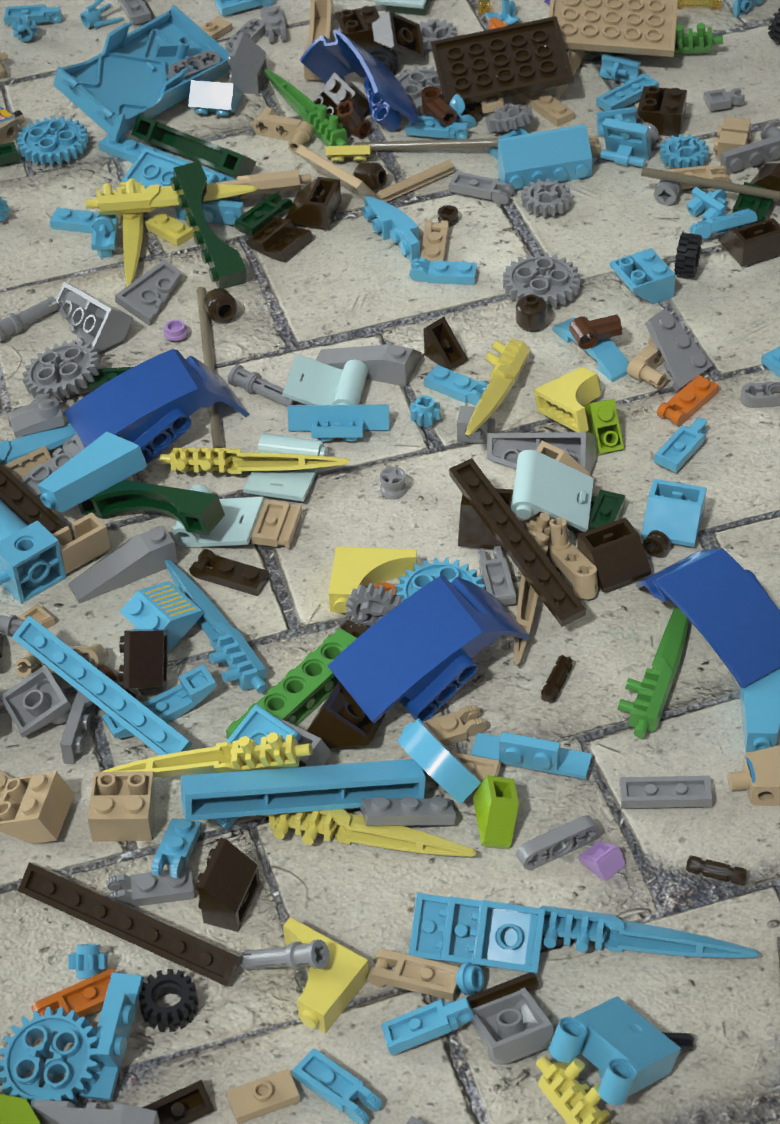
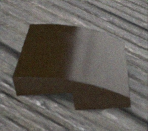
(279, 239)

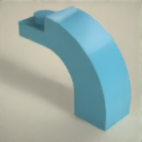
(438, 761)

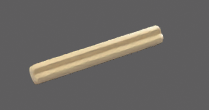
(416, 181)

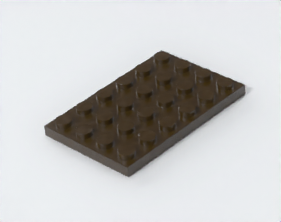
(502, 61)

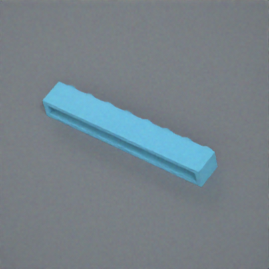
(298, 788)

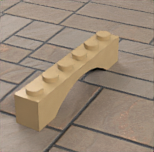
(320, 24)

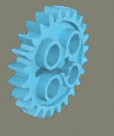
(52, 140)
(423, 575)
(76, 1063)

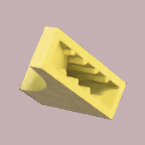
(565, 397)
(364, 566)
(328, 988)

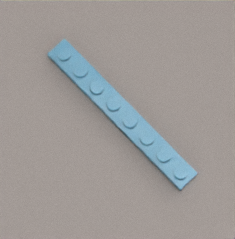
(130, 150)
(100, 689)

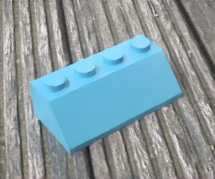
(550, 154)

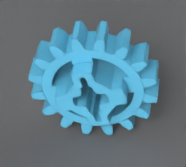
(683, 152)

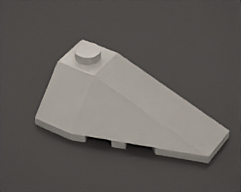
(92, 318)
(384, 362)
(506, 446)
(126, 564)
(67, 1113)

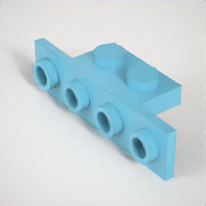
(338, 420)
(532, 754)
(113, 1033)

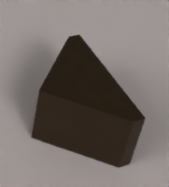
(442, 345)

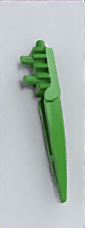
(688, 42)
(324, 124)
(657, 682)

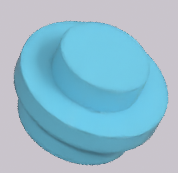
(470, 978)

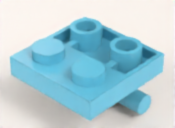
(626, 142)

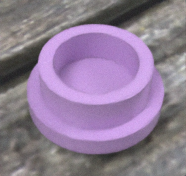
(175, 330)

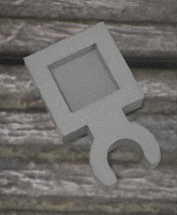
(720, 99)

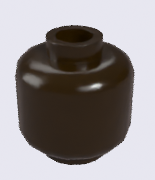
(371, 174)
(220, 305)
(531, 312)

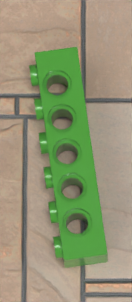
(305, 685)

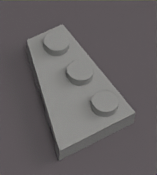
(149, 292)
(679, 351)
(42, 471)

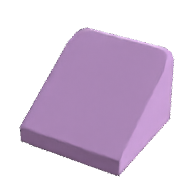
(603, 859)

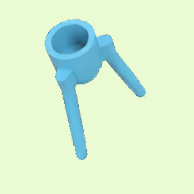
(92, 16)

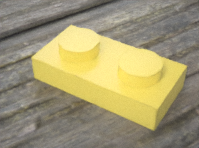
(338, 153)
(169, 229)

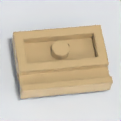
(276, 524)

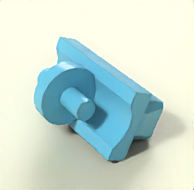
(619, 68)
(623, 114)
(712, 203)
(104, 236)

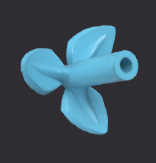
(508, 12)
(458, 105)

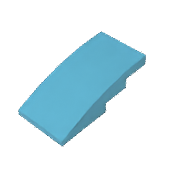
(476, 932)

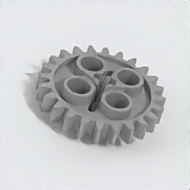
(415, 82)
(543, 277)
(62, 369)

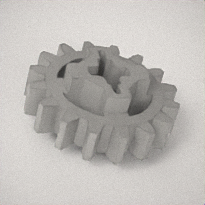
(436, 30)
(509, 118)
(546, 197)
(374, 604)

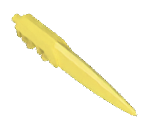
(153, 197)
(132, 237)
(503, 378)
(235, 461)
(225, 757)
(352, 828)
(567, 1095)

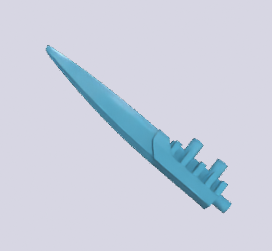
(19, 447)
(228, 642)
(632, 936)

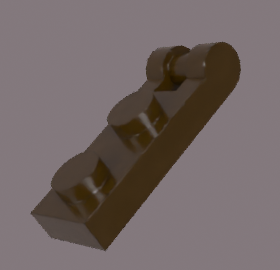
(229, 573)

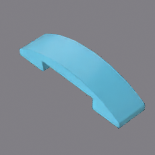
(608, 356)
(174, 702)

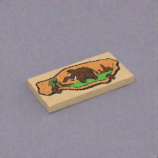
(332, 171)

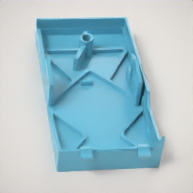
(134, 70)

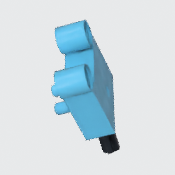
(621, 1046)

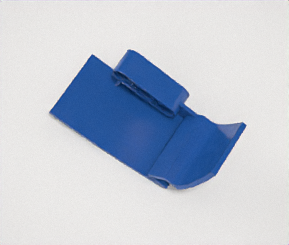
(382, 88)
(151, 402)
(726, 609)
(423, 648)

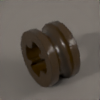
(448, 213)
(656, 543)

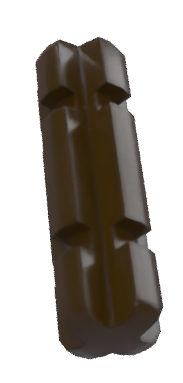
(556, 679)
(716, 870)

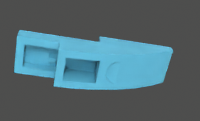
(393, 224)

